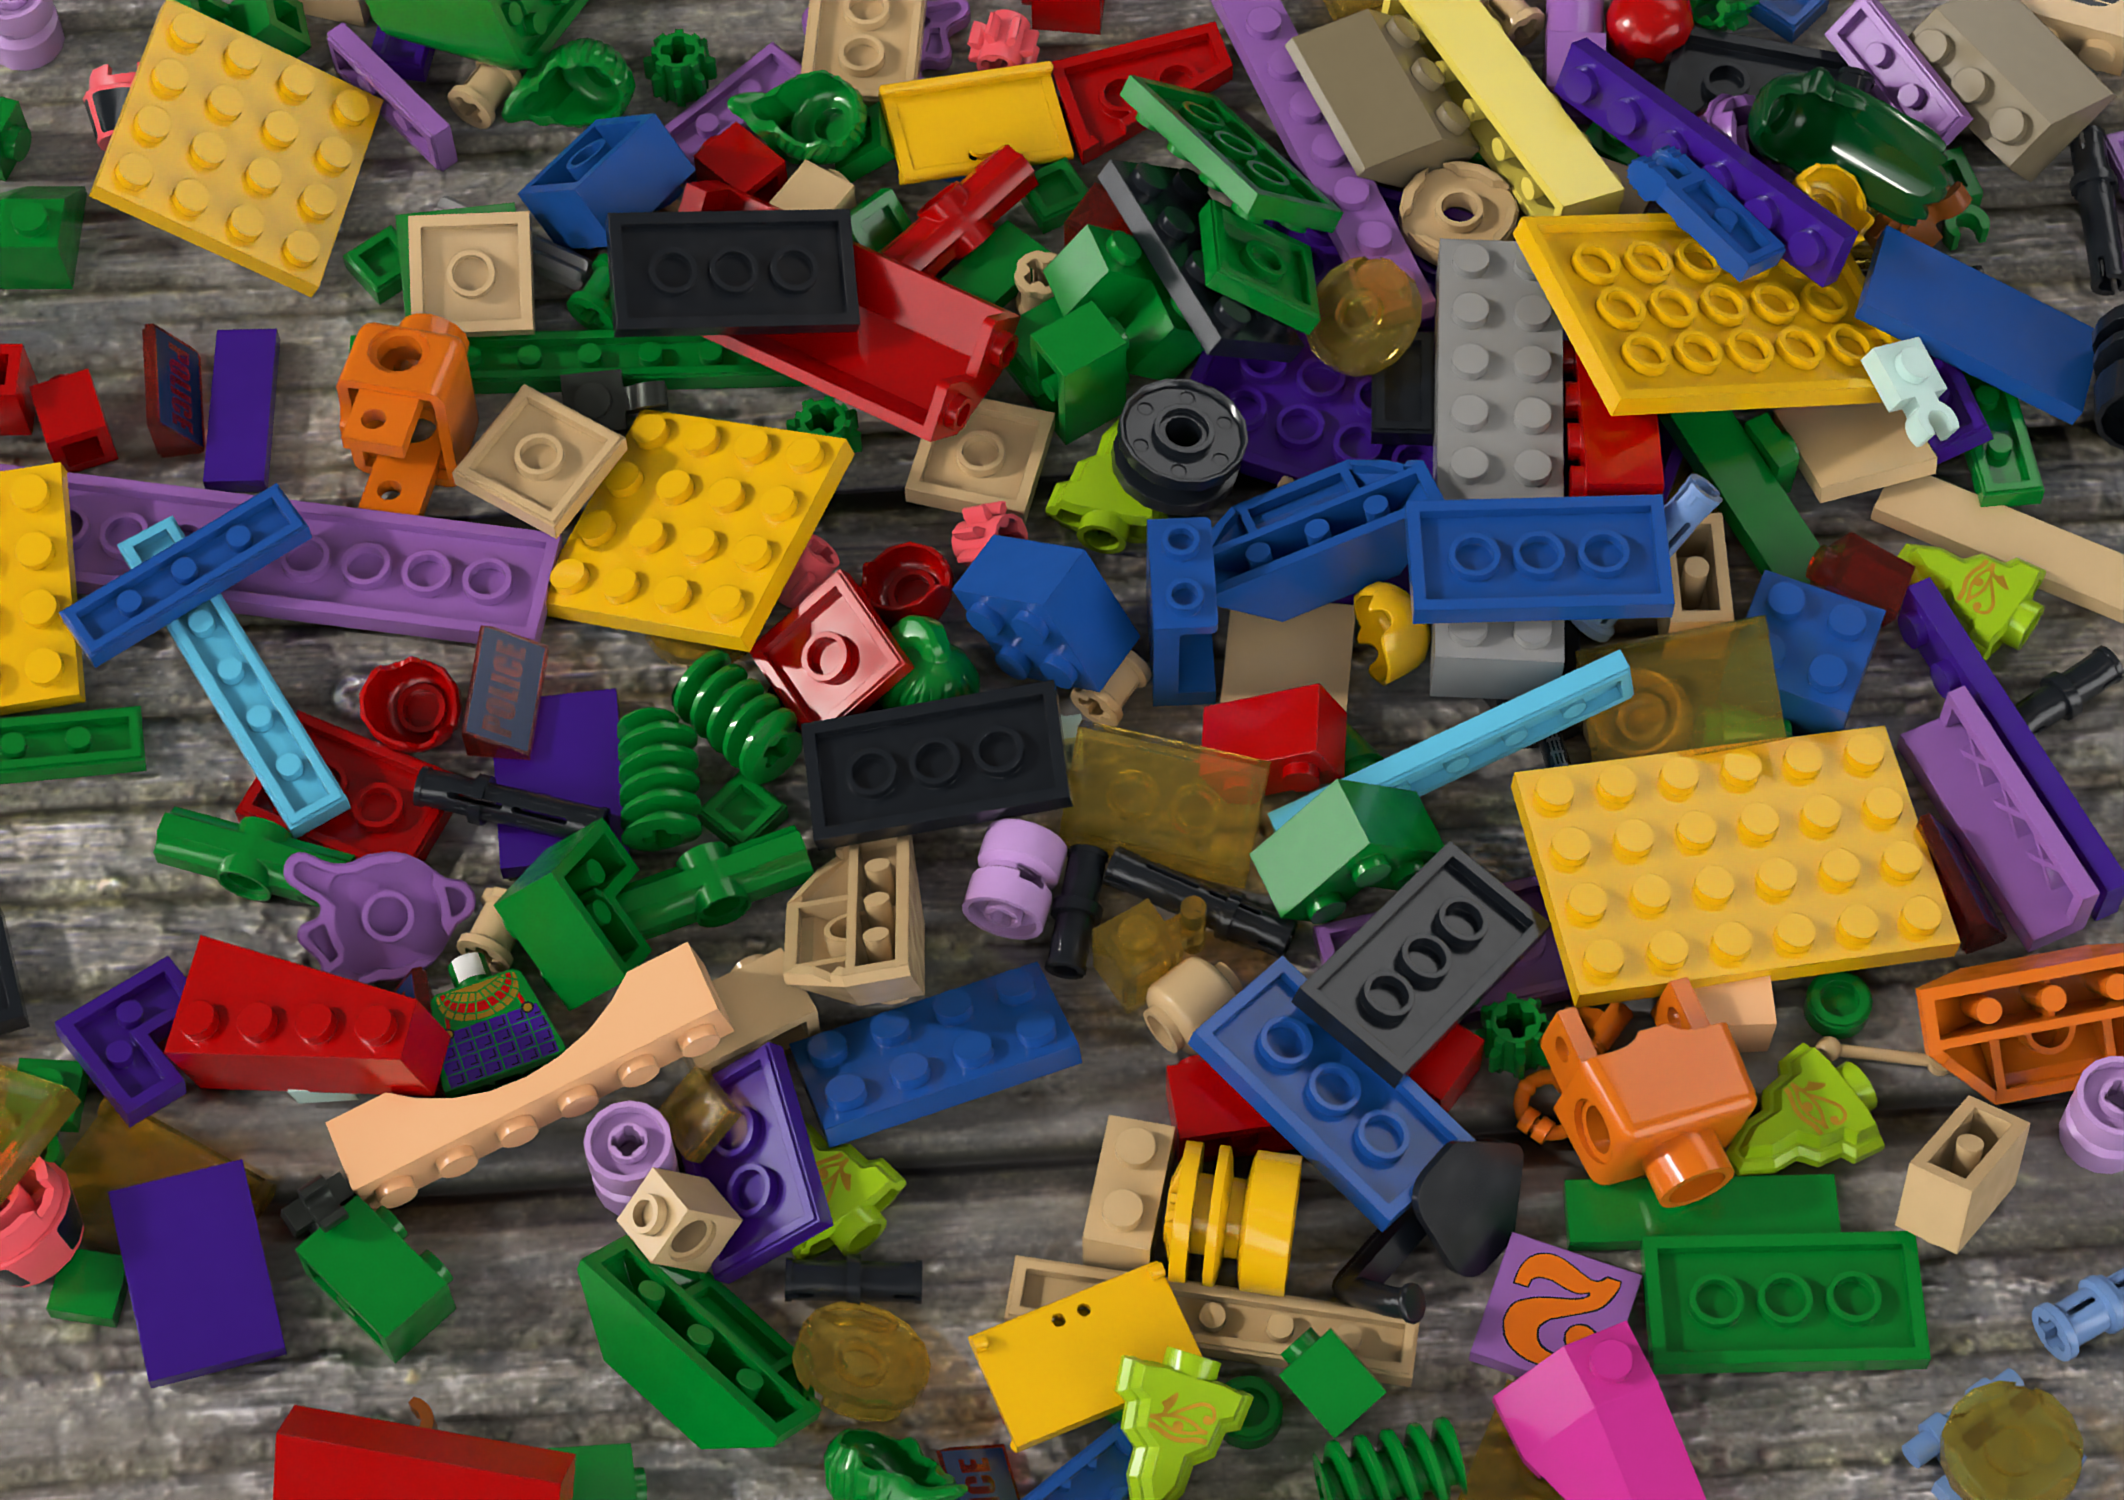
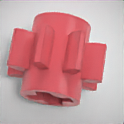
(1003, 41)
(980, 525)
(810, 572)

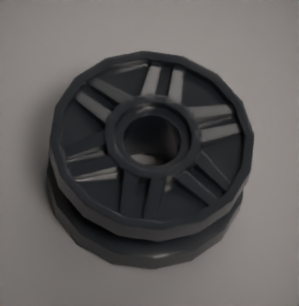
(1179, 446)

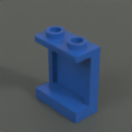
(1181, 610)

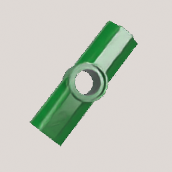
(242, 856)
(716, 883)

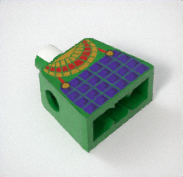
(493, 1027)

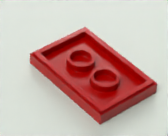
(379, 792)

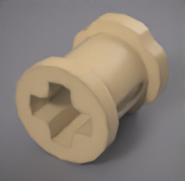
(1518, 19)
(482, 94)
(1035, 292)
(1107, 705)
(489, 934)

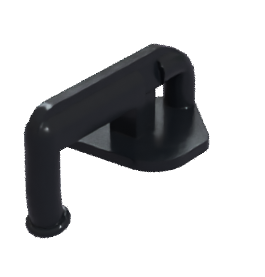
(1466, 1208)

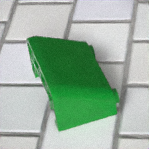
(488, 31)

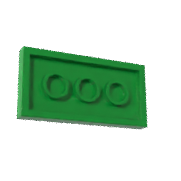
(1230, 156)
(1784, 1302)

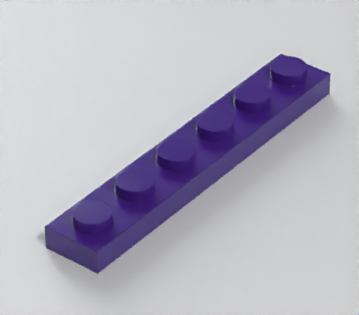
(1650, 119)
(1955, 661)

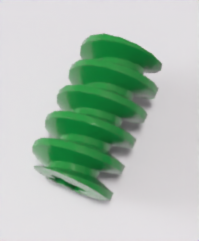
(737, 717)
(657, 780)
(1393, 1468)

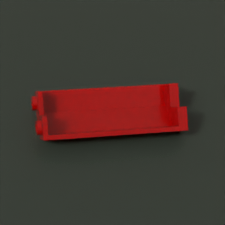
(920, 343)

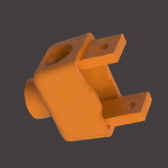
(383, 392)
(1656, 1104)

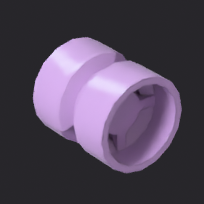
(29, 34)
(1014, 879)
(2094, 1118)
(623, 1148)

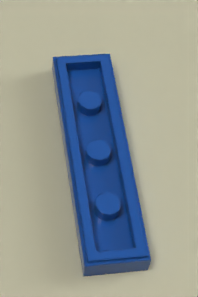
(185, 575)

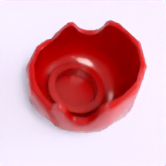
(1647, 28)
(908, 582)
(411, 705)

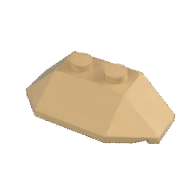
(859, 926)

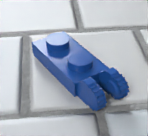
(1706, 212)

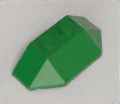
(694, 1350)

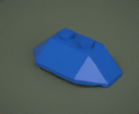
(1317, 537)

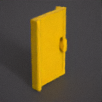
(960, 115)
(1066, 1370)

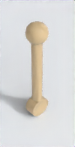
(1832, 1049)

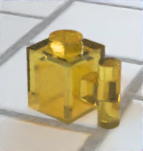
(1143, 947)

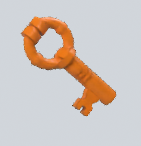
(1603, 1031)

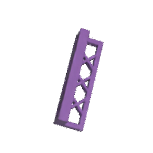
(2000, 823)

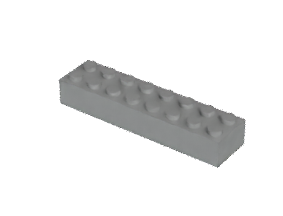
(1495, 440)

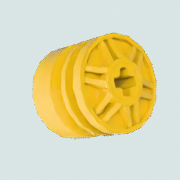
(1233, 1218)

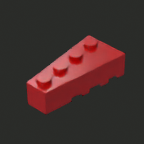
(1607, 451)
(294, 1027)

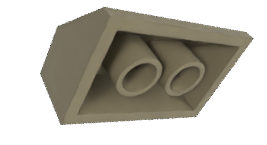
(2012, 78)
(1382, 96)

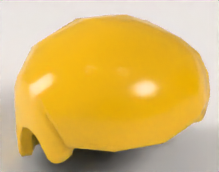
(1838, 193)
(1387, 625)

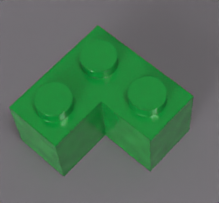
(1124, 285)
(1072, 366)
(1345, 842)
(570, 917)

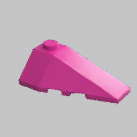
(1598, 1423)

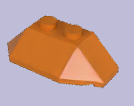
(2026, 1021)

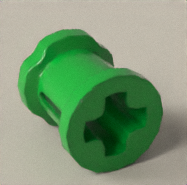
(594, 295)

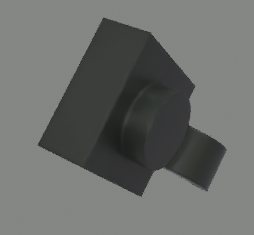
(607, 401)
(318, 1205)

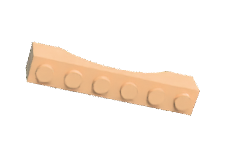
(654, 1019)

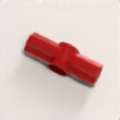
(964, 213)

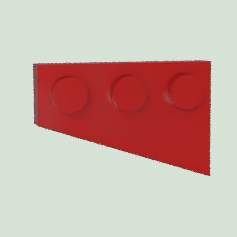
(1092, 82)

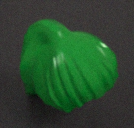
(573, 86)
(806, 117)
(939, 666)
(880, 1467)

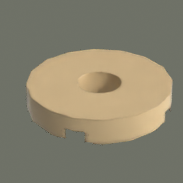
(1462, 186)

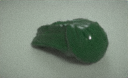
(1824, 121)

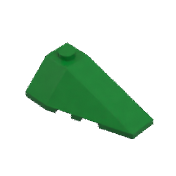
(40, 236)

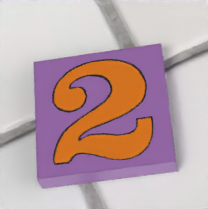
(1547, 1301)

